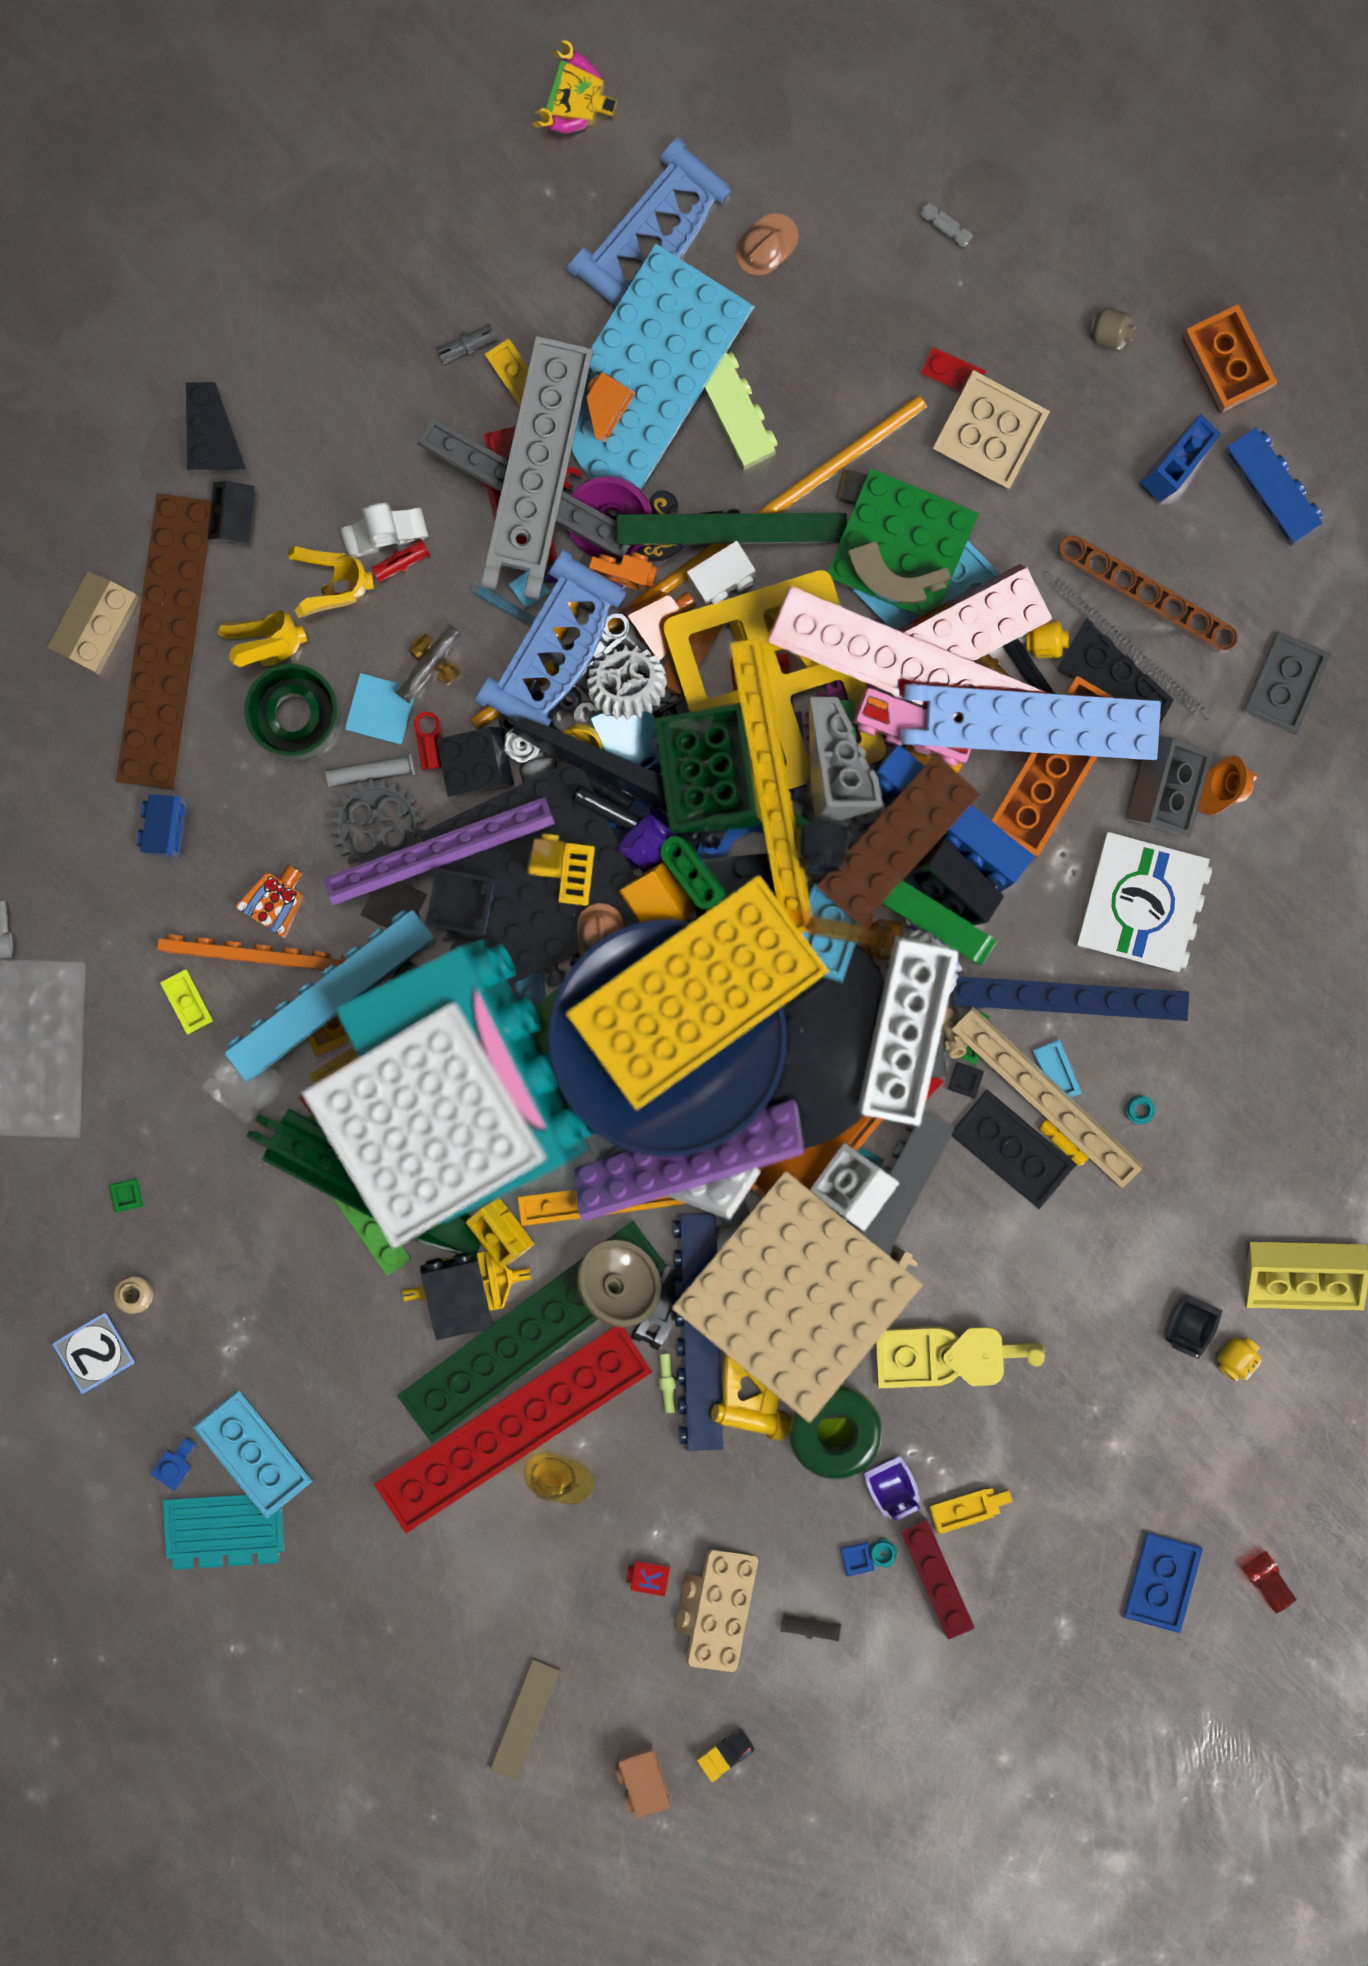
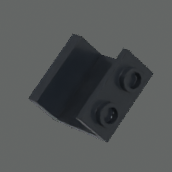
(456, 1295)

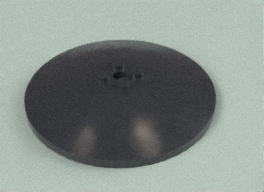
(829, 1049)

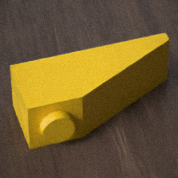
(547, 856)

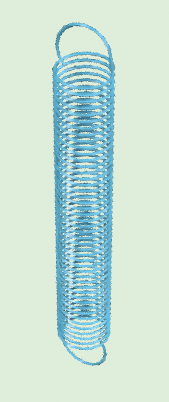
(500, 605)

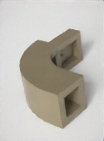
(888, 586)

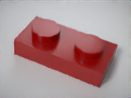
(948, 369)

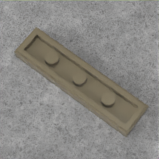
(525, 1719)

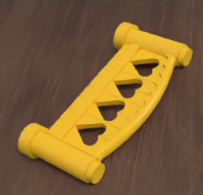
(752, 1414)

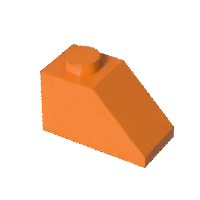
(607, 403)

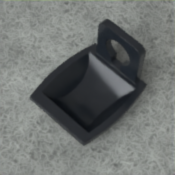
(1193, 1326)

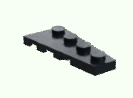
(1106, 667)

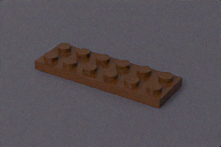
(899, 839)

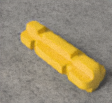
(1063, 1143)

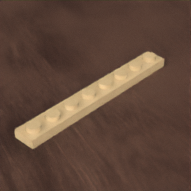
(1047, 1097)

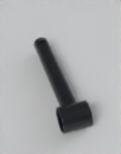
(615, 812)

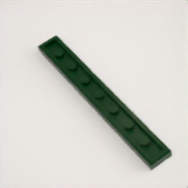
(729, 528)

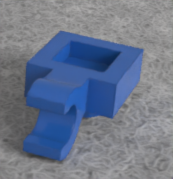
(173, 1467)

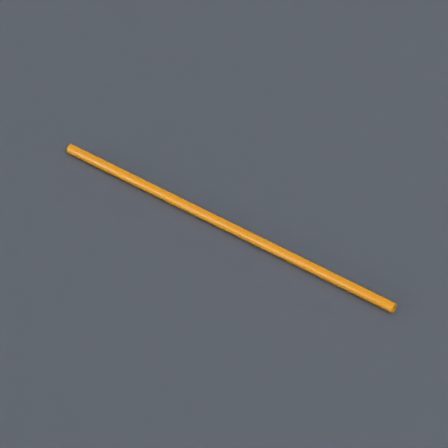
(775, 506)

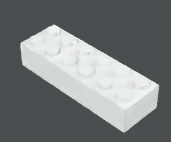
(907, 1030)

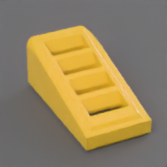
(576, 849)

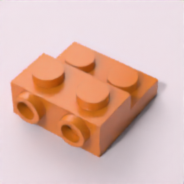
(633, 573)

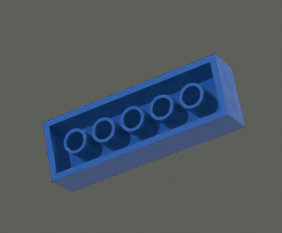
(974, 835)

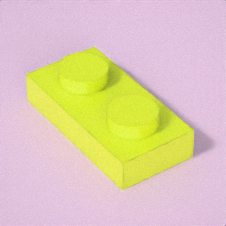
(187, 1002)

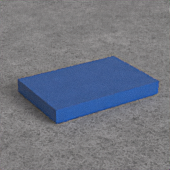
(1163, 1582)

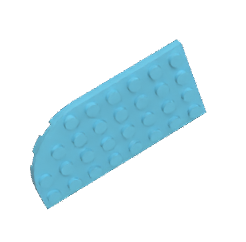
(665, 348)

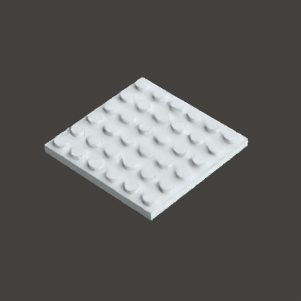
(424, 1125)

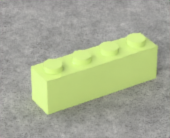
(738, 415)

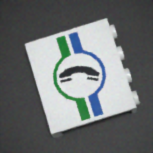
(1144, 902)

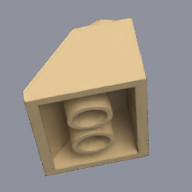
(93, 622)

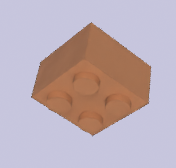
(644, 1782)

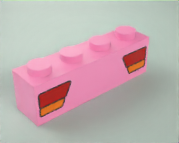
(890, 715)

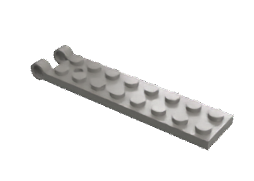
(538, 461)

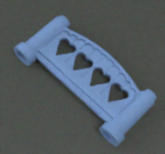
(683, 173)
(573, 585)

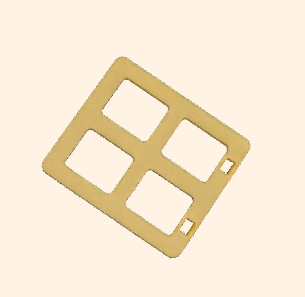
(749, 611)

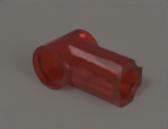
(1265, 1575)

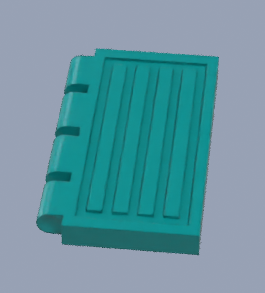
(218, 1528)

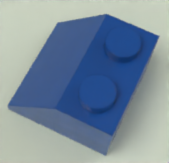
(162, 825)

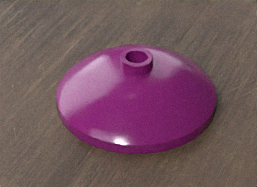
(606, 493)

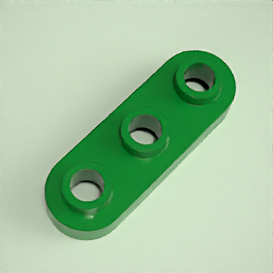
(683, 869)

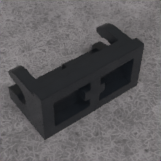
(230, 512)

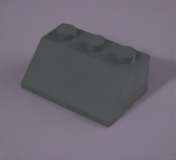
(1170, 787)

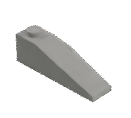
(839, 772)

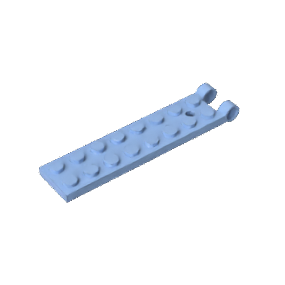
(1036, 722)

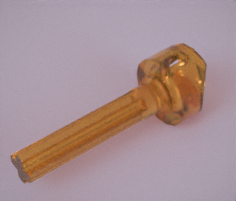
(877, 937)

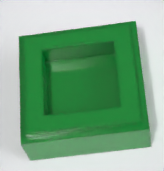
(126, 1195)

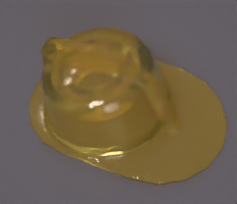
(558, 1479)

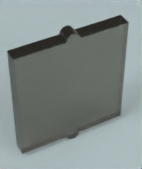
(391, 900)

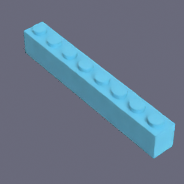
(318, 1002)

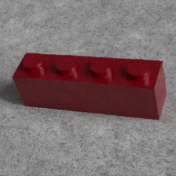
(937, 1578)

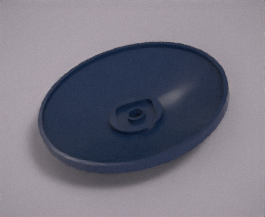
(697, 1110)

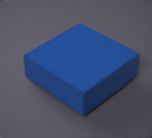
(857, 1558)

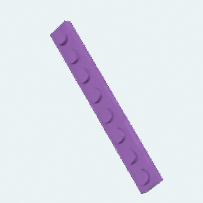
(438, 851)

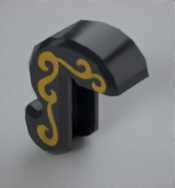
(662, 503)

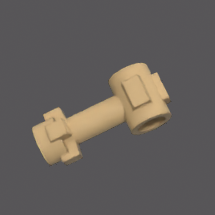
(954, 1044)

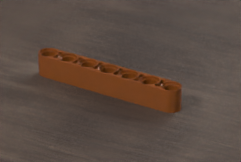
(1162, 594)

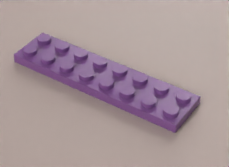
(639, 1178)

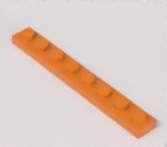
(259, 954)

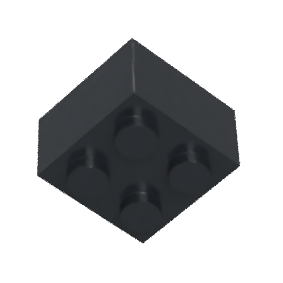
(475, 761)

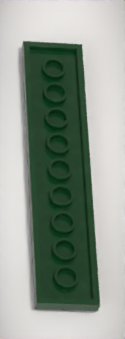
(508, 1349)

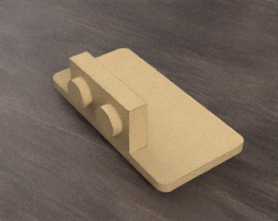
(717, 1609)

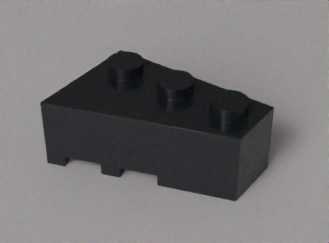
(210, 435)

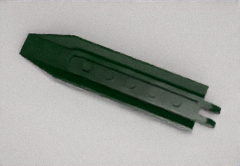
(307, 1154)

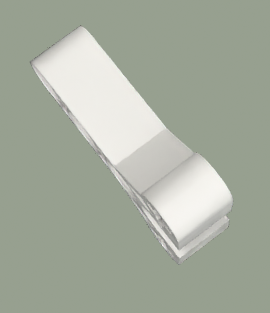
(383, 528)

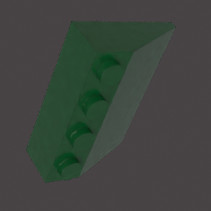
(708, 770)

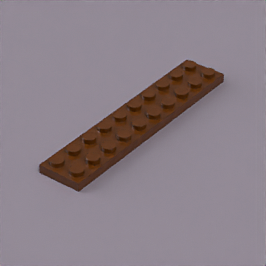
(165, 642)

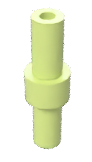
(667, 1383)

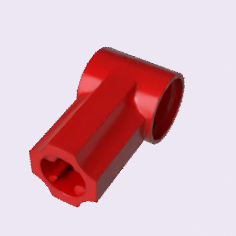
(427, 743)

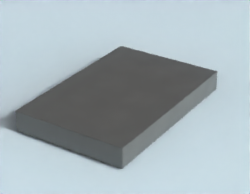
(1286, 682)

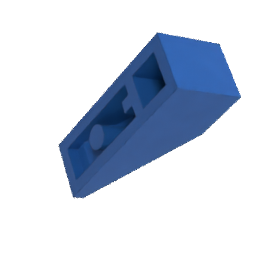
(1180, 458)

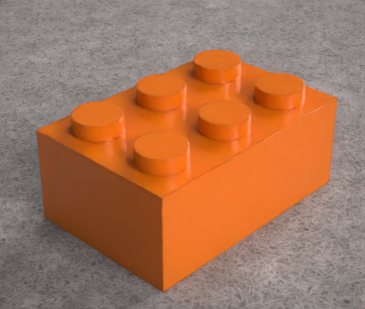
(1229, 358)

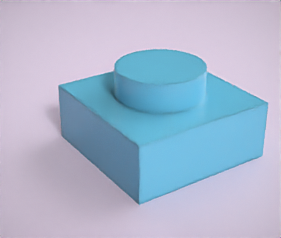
(518, 587)

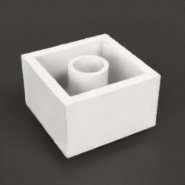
(722, 575)
(854, 1186)

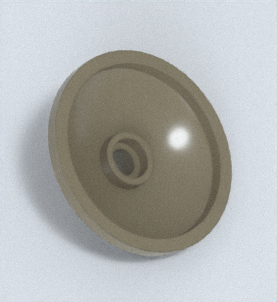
(629, 1273)

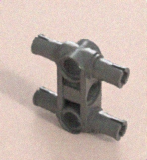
(608, 640)

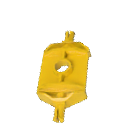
(496, 1282)

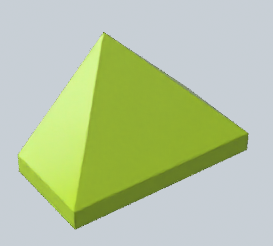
(835, 1432)

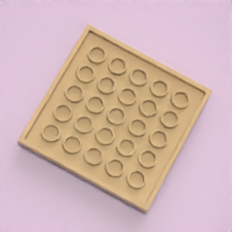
(797, 1296)

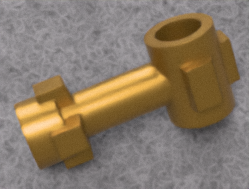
(447, 672)

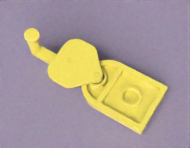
(915, 1356)

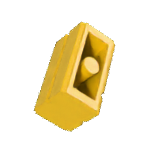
(500, 1233)

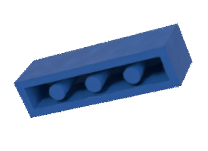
(1274, 486)

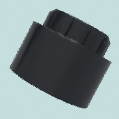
(822, 847)

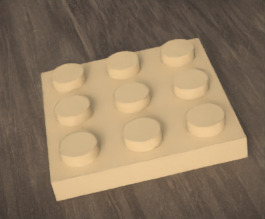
(990, 429)

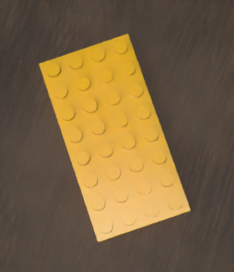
(697, 993)

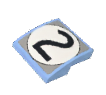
(93, 1353)

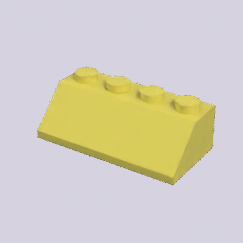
(1307, 1276)

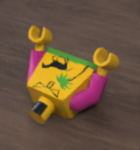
(575, 94)

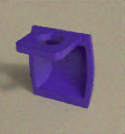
(645, 839)
(893, 1488)

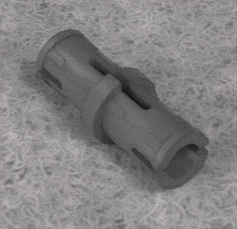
(466, 343)

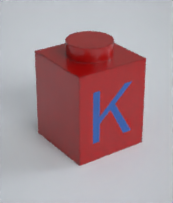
(648, 1577)

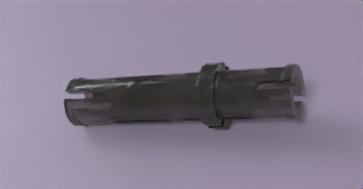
(449, 636)

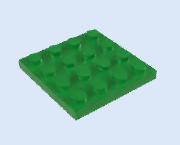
(913, 533)

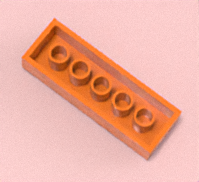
(1044, 788)

